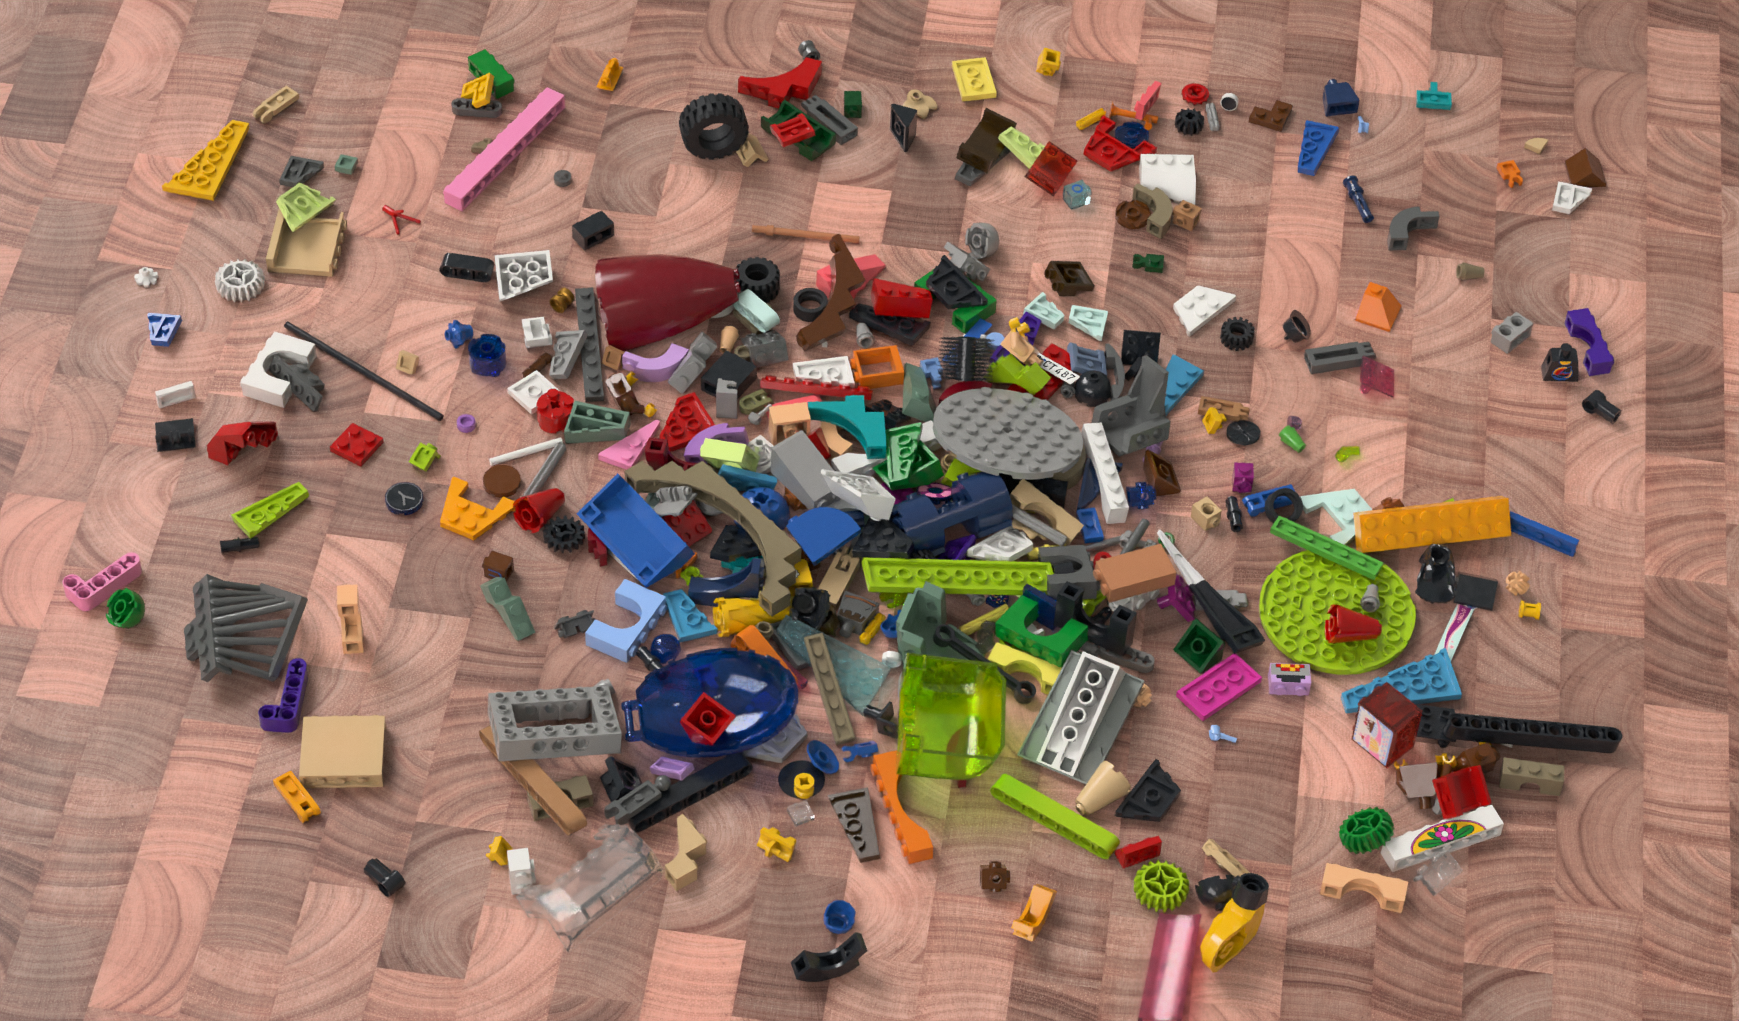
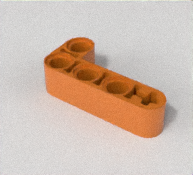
(752, 639)

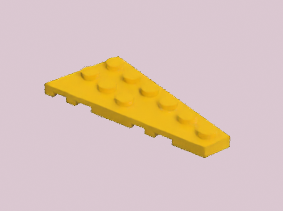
(209, 167)

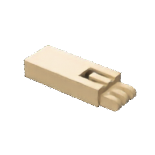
(838, 581)

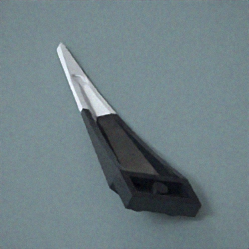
(1226, 619)

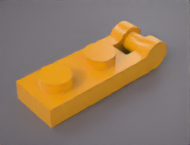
(296, 796)

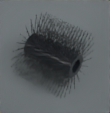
(965, 357)

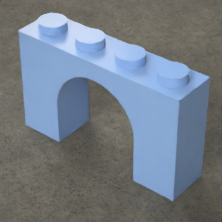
(625, 642)

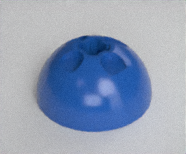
(770, 503)

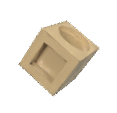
(1206, 513)

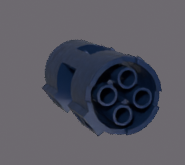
(978, 503)

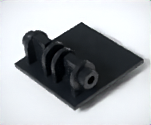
(1139, 344)
(175, 435)
(1433, 723)

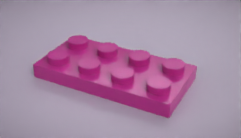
(1218, 687)

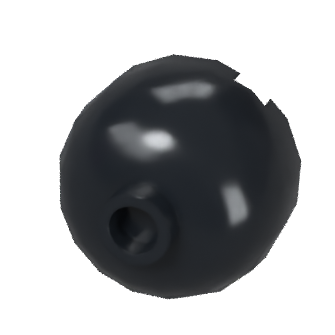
(1092, 388)
(1215, 891)

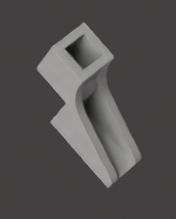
(693, 362)

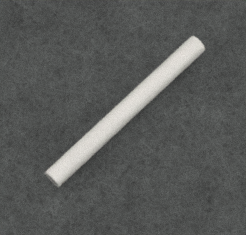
(525, 451)

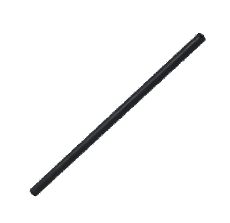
(364, 371)

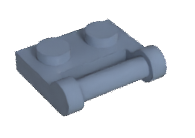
(1086, 359)

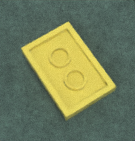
(974, 79)

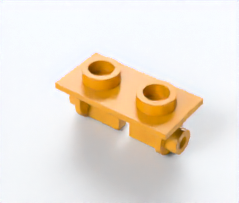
(610, 75)

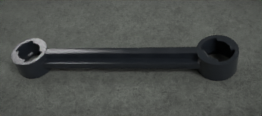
(971, 654)

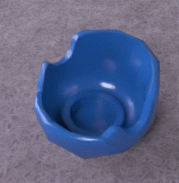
(888, 626)
(839, 917)

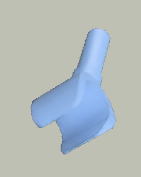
(1363, 126)
(1215, 734)

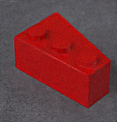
(900, 299)

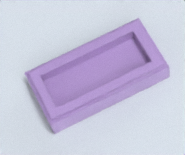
(672, 768)

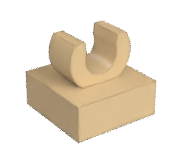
(407, 362)

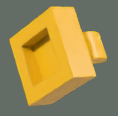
(1213, 420)
(499, 851)

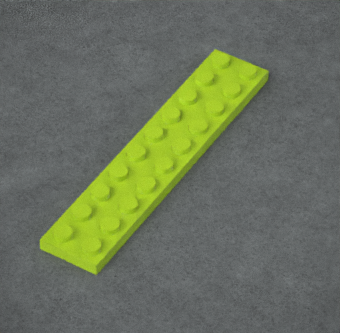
(955, 575)

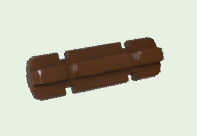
(538, 365)

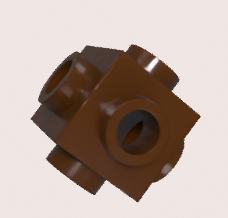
(987, 873)

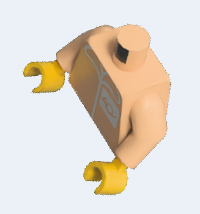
(1018, 343)

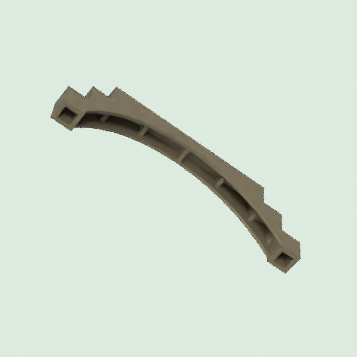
(774, 544)

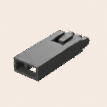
(839, 124)
(1337, 356)

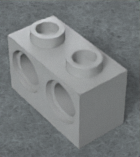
(1511, 332)

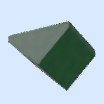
(1200, 647)

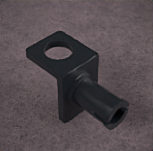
(882, 718)

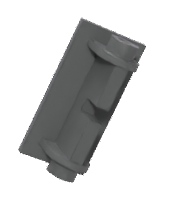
(567, 625)

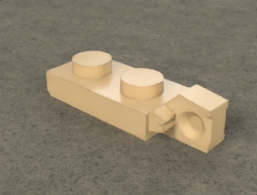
(1224, 858)

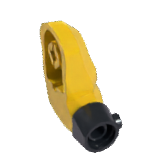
(1237, 922)

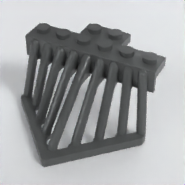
(212, 629)

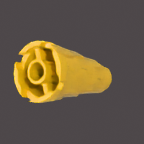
(737, 614)

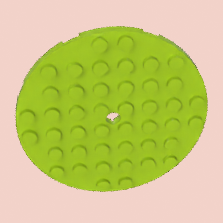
(1297, 603)

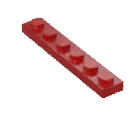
(808, 386)

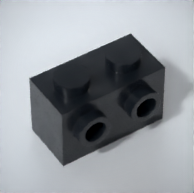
(593, 230)

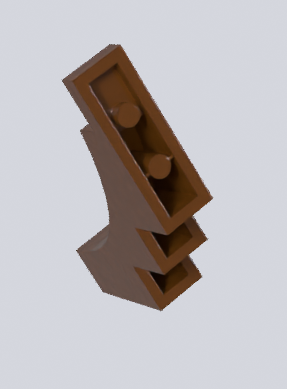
(845, 278)

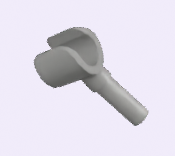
(757, 418)

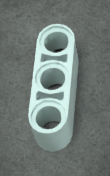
(756, 311)

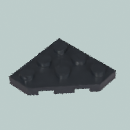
(883, 540)
(734, 543)

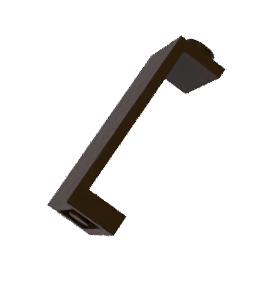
(983, 145)

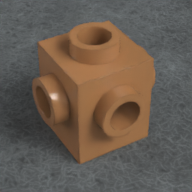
(1186, 215)

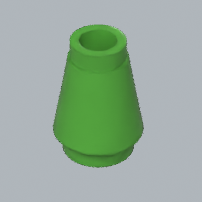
(1292, 438)

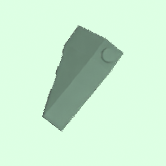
(917, 396)

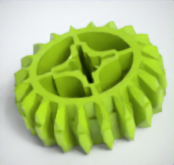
(1161, 886)

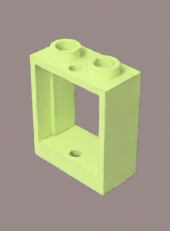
(729, 453)

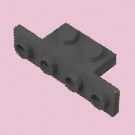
(302, 380)

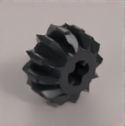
(1189, 121)

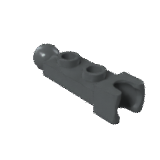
(636, 800)

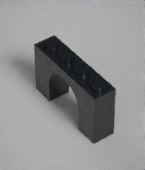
(1113, 637)

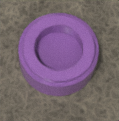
(466, 423)

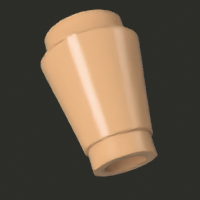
(728, 338)

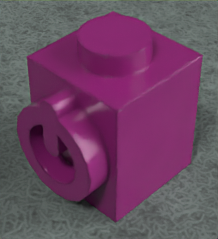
(1242, 477)

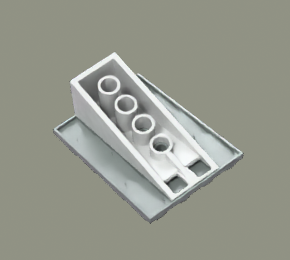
(1081, 716)

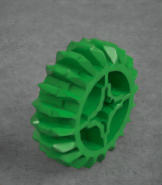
(1366, 830)

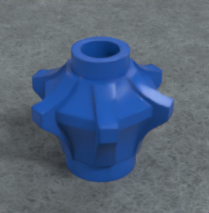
(458, 333)

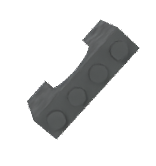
(1082, 567)

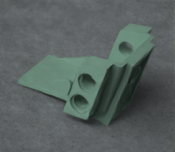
(918, 621)

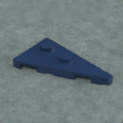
(1090, 485)

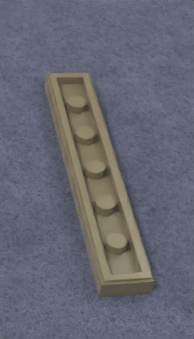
(829, 689)

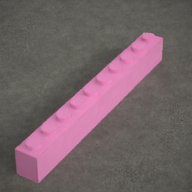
(504, 149)

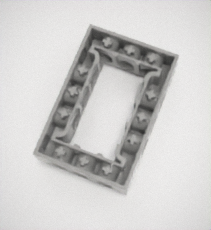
(550, 741)

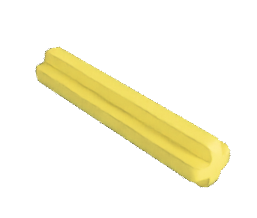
(975, 624)

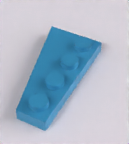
(1181, 379)

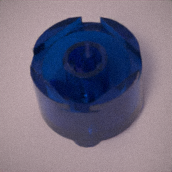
(487, 355)

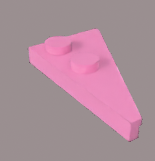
(630, 449)

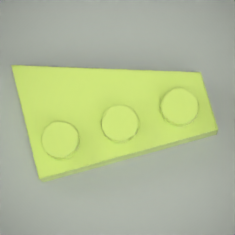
(1021, 146)

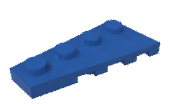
(1315, 145)

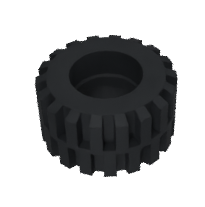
(760, 277)

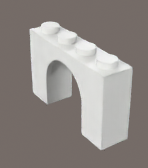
(263, 387)

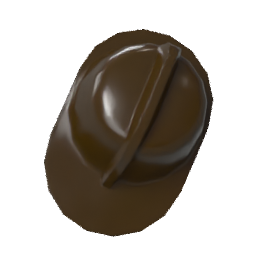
(831, 624)

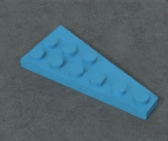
(1419, 682)

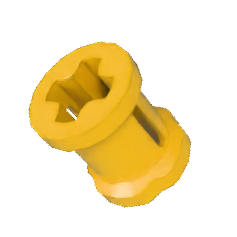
(1529, 610)

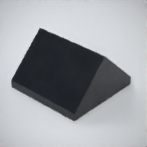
(903, 125)
(1475, 591)

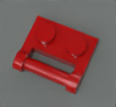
(793, 130)

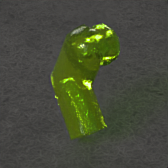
(1345, 451)

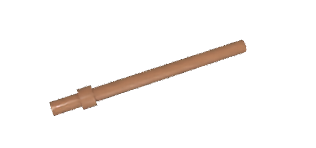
(769, 230)

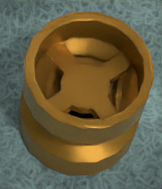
(561, 300)

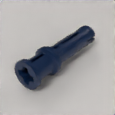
(1352, 188)

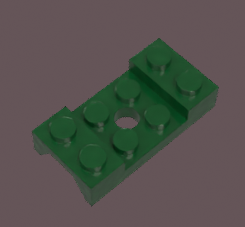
(810, 147)

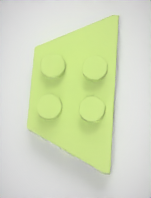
(301, 205)

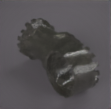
(985, 637)

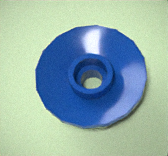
(822, 757)

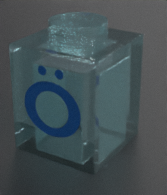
(1076, 194)

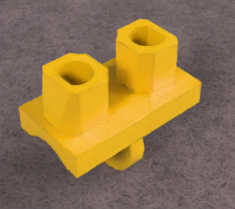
(775, 844)

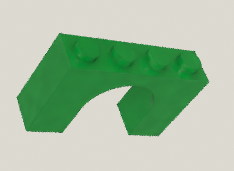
(966, 317)
(1053, 648)

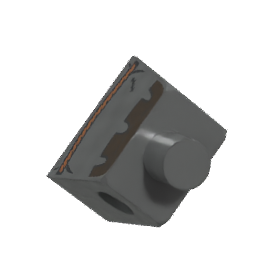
(855, 614)

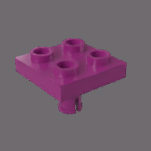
(1180, 598)

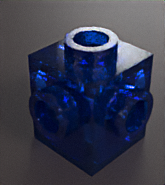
(1134, 495)

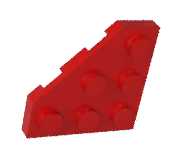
(685, 421)

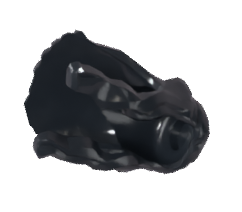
(1436, 575)
(810, 606)

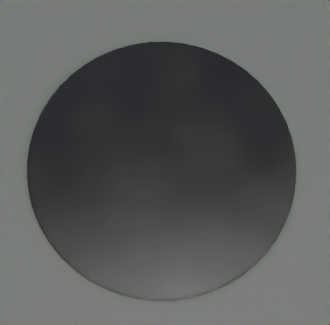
(791, 770)

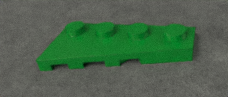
(901, 452)

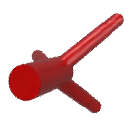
(394, 214)

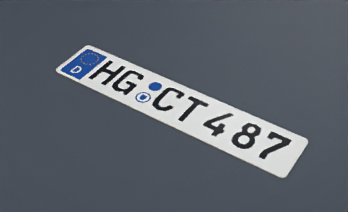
(1058, 370)

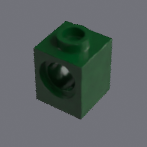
(852, 104)

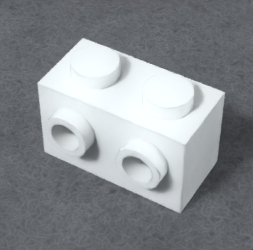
(520, 869)

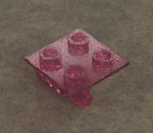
(1376, 377)

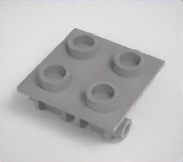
(673, 500)

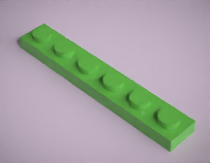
(1326, 547)

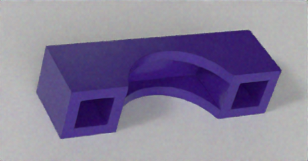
(1583, 326)

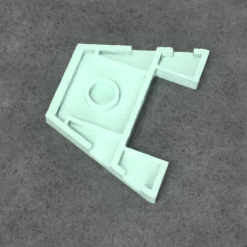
(1340, 507)

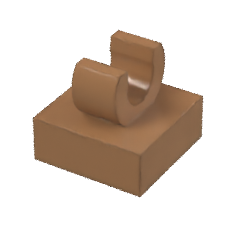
(613, 357)

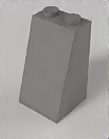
(799, 469)

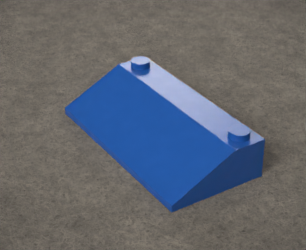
(635, 532)

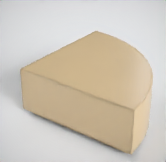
(1536, 144)

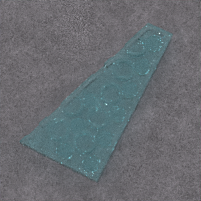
(856, 672)

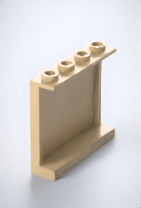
(308, 249)
(342, 751)

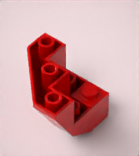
(234, 437)

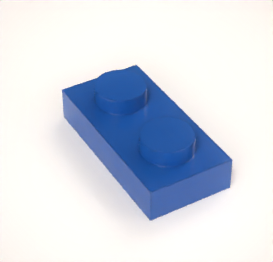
(1092, 529)

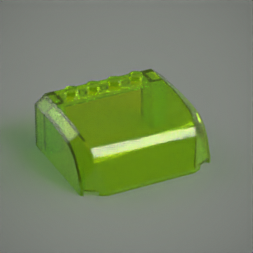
(949, 717)

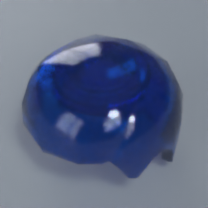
(665, 647)

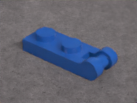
(1261, 497)

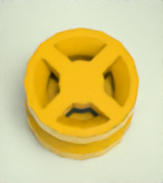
(807, 789)

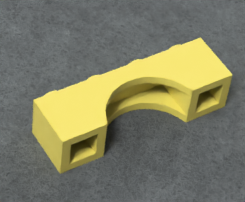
(1014, 661)

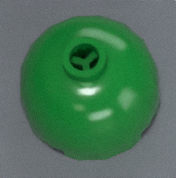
(125, 609)

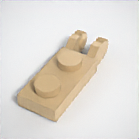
(275, 104)

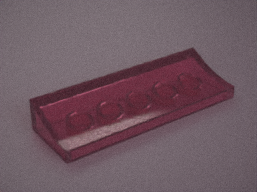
(1169, 967)

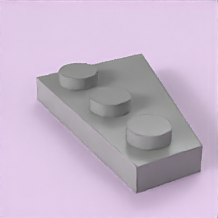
(566, 352)

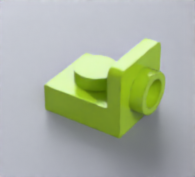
(424, 456)

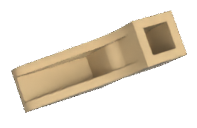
(692, 845)

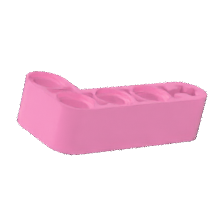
(101, 586)

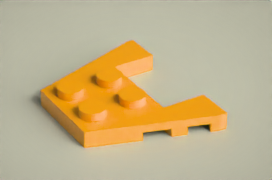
(468, 517)

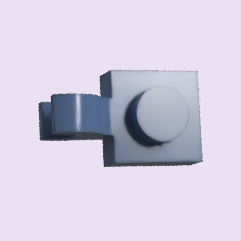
(930, 369)

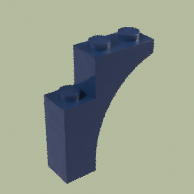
(744, 583)

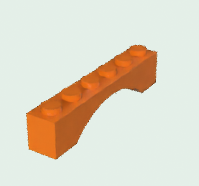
(914, 839)

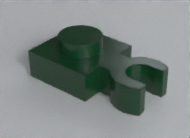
(1151, 262)

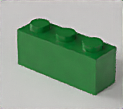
(484, 63)

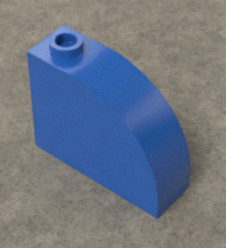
(822, 532)

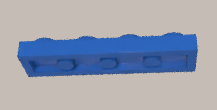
(1543, 534)

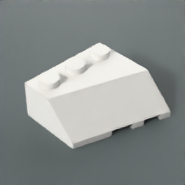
(1171, 174)
(522, 272)
(861, 492)

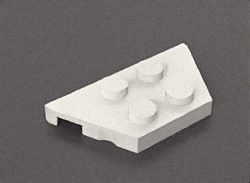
(1201, 306)
(1002, 546)

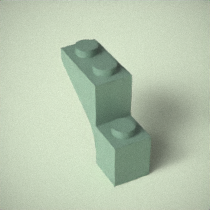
(509, 607)

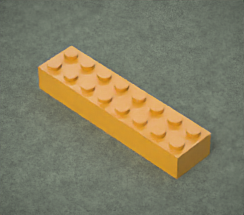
(1432, 524)

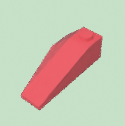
(869, 266)

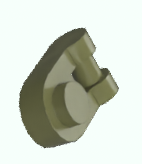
(751, 404)

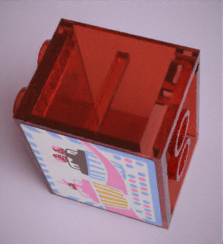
(1386, 724)

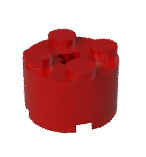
(554, 410)

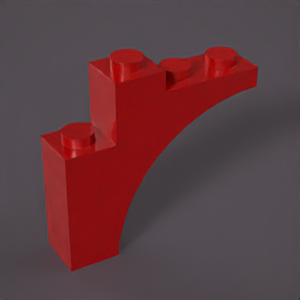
(795, 83)

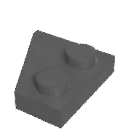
(299, 170)

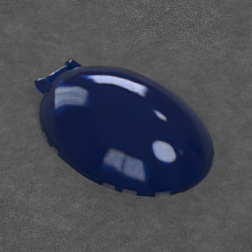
(743, 682)

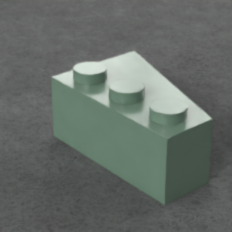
(596, 424)

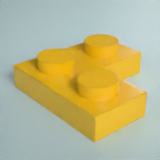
(479, 90)

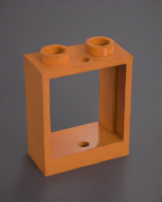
(875, 356)

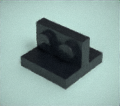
(619, 778)

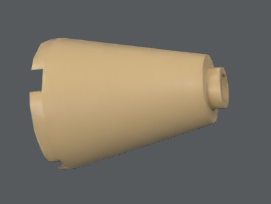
(1102, 789)

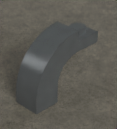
(1406, 221)

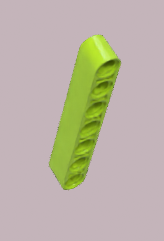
(1055, 816)

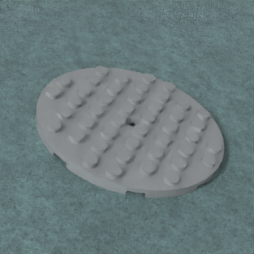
(978, 426)

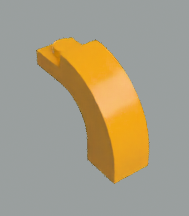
(1035, 913)

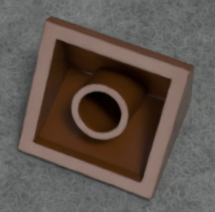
(1585, 170)
(1160, 474)

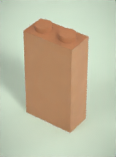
(1134, 573)

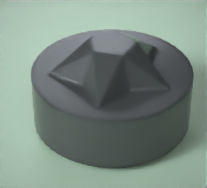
(562, 178)

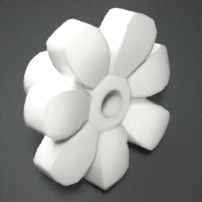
(146, 277)

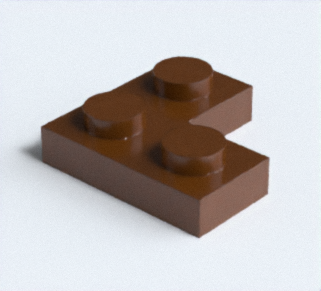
(1272, 119)

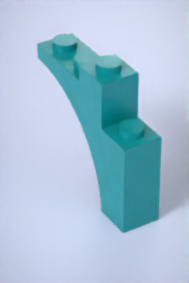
(851, 416)

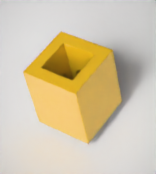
(1048, 62)

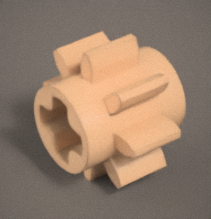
(1517, 583)
(1143, 697)

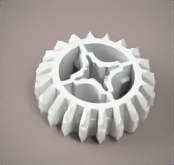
(239, 280)

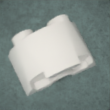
(536, 332)

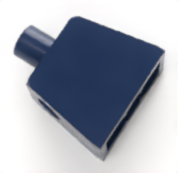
(1339, 99)

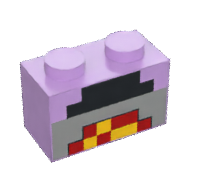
(1289, 679)

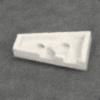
(832, 370)

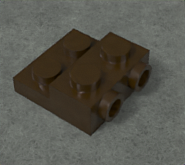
(1068, 277)

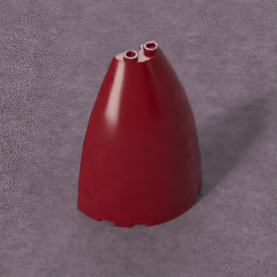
(660, 296)

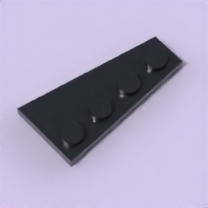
(900, 328)

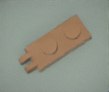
(1232, 410)

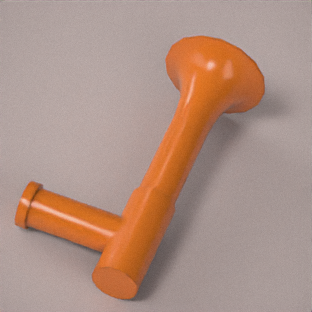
(1149, 119)

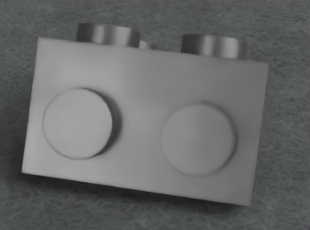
(766, 348)

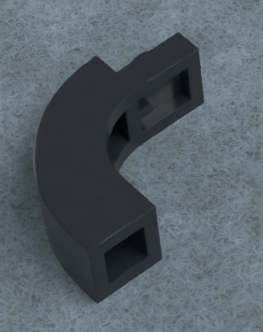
(831, 964)

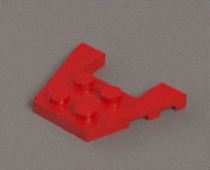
(1111, 152)

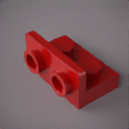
(1139, 852)

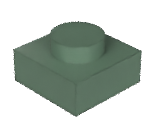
(346, 164)

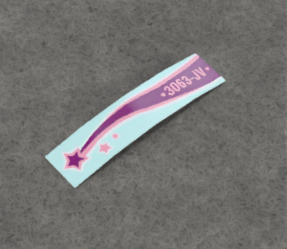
(1455, 630)

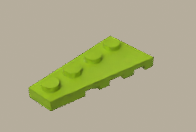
(266, 511)

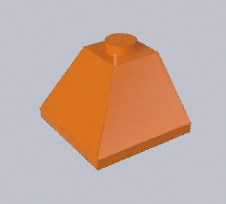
(1378, 307)

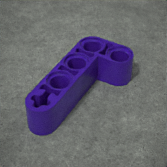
(287, 714)

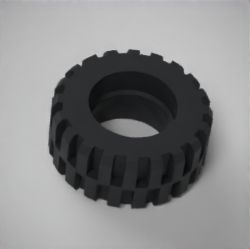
(709, 111)

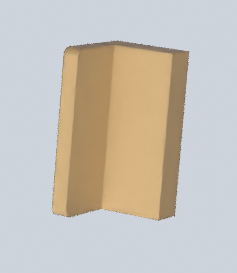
(751, 151)

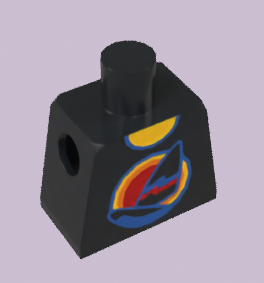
(1560, 364)

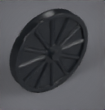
(1243, 432)

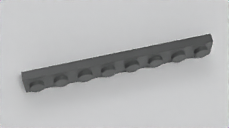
(590, 351)

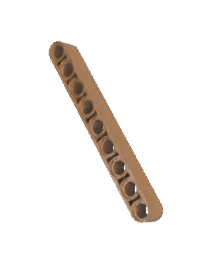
(541, 788)

